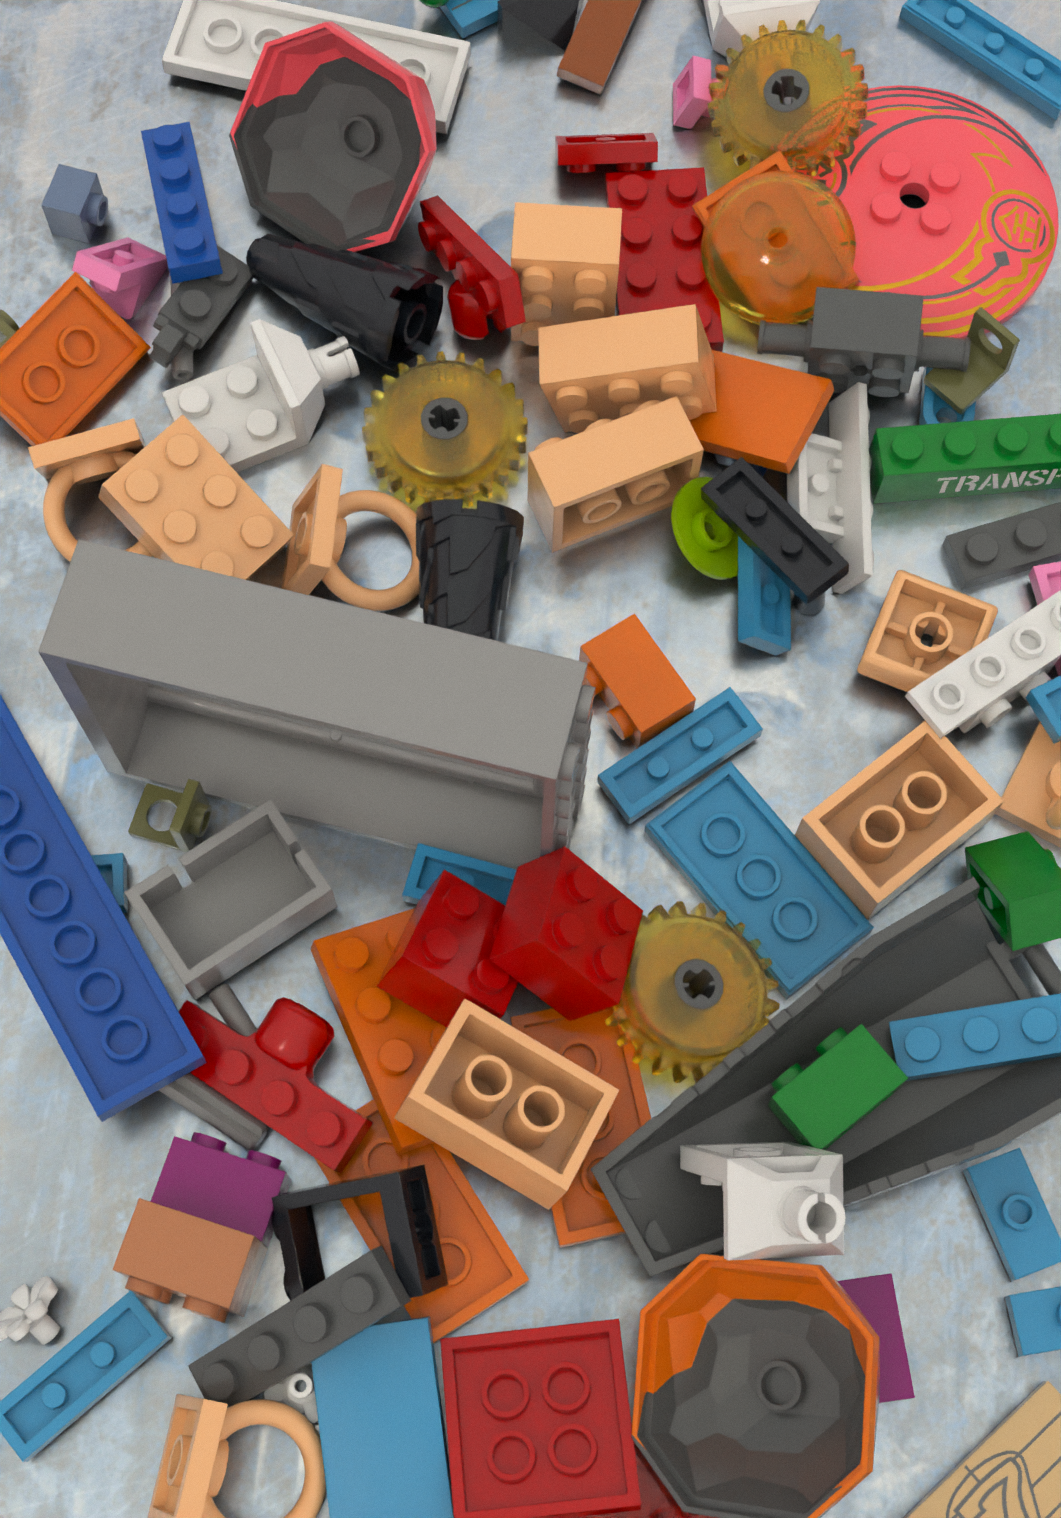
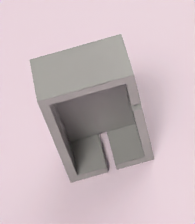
(240, 899)

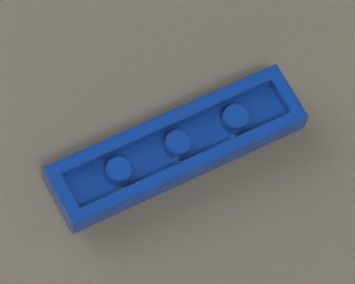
(181, 203)

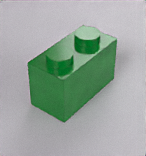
(1018, 888)
(836, 1088)

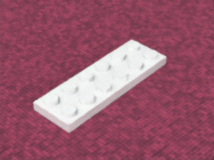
(226, 37)

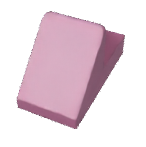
(121, 273)

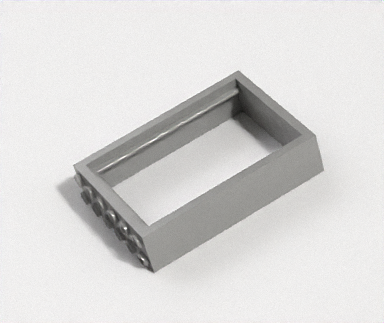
(321, 707)

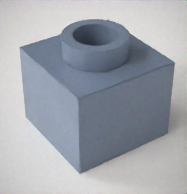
(75, 203)

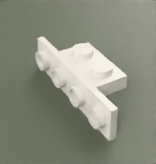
(833, 485)
(992, 673)

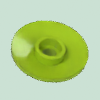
(702, 534)

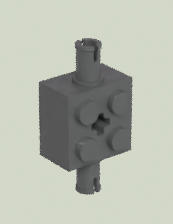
(865, 340)

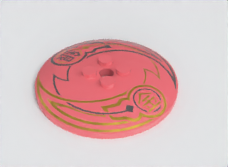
(985, 212)

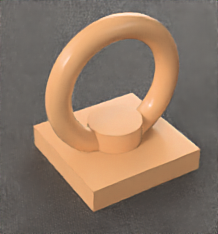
(82, 460)
(321, 538)
(1034, 789)
(198, 1454)

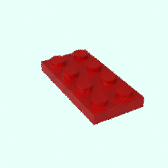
(662, 244)

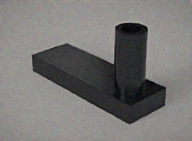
(776, 534)

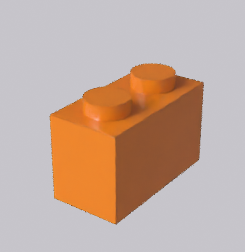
(635, 682)

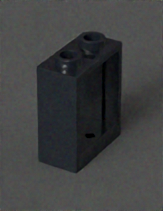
(408, 1222)

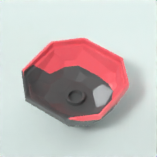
(334, 138)

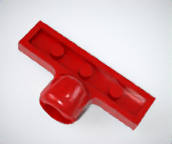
(483, 281)
(274, 1075)

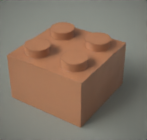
(191, 1258)

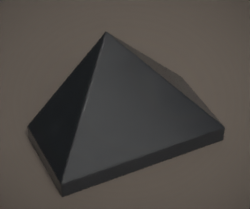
(539, 22)

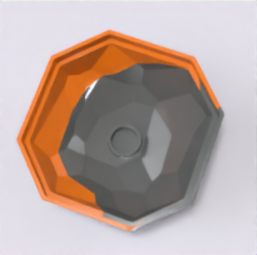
(756, 1389)

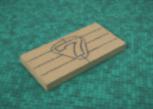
(1010, 1471)

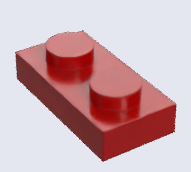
(625, 150)

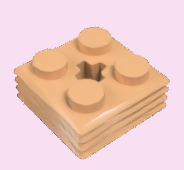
(920, 607)

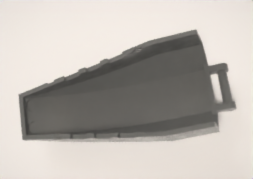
(914, 968)

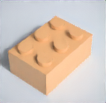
(564, 264)
(623, 361)
(612, 472)
(194, 506)
(898, 818)
(507, 1104)

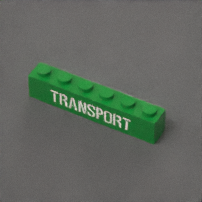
(966, 458)

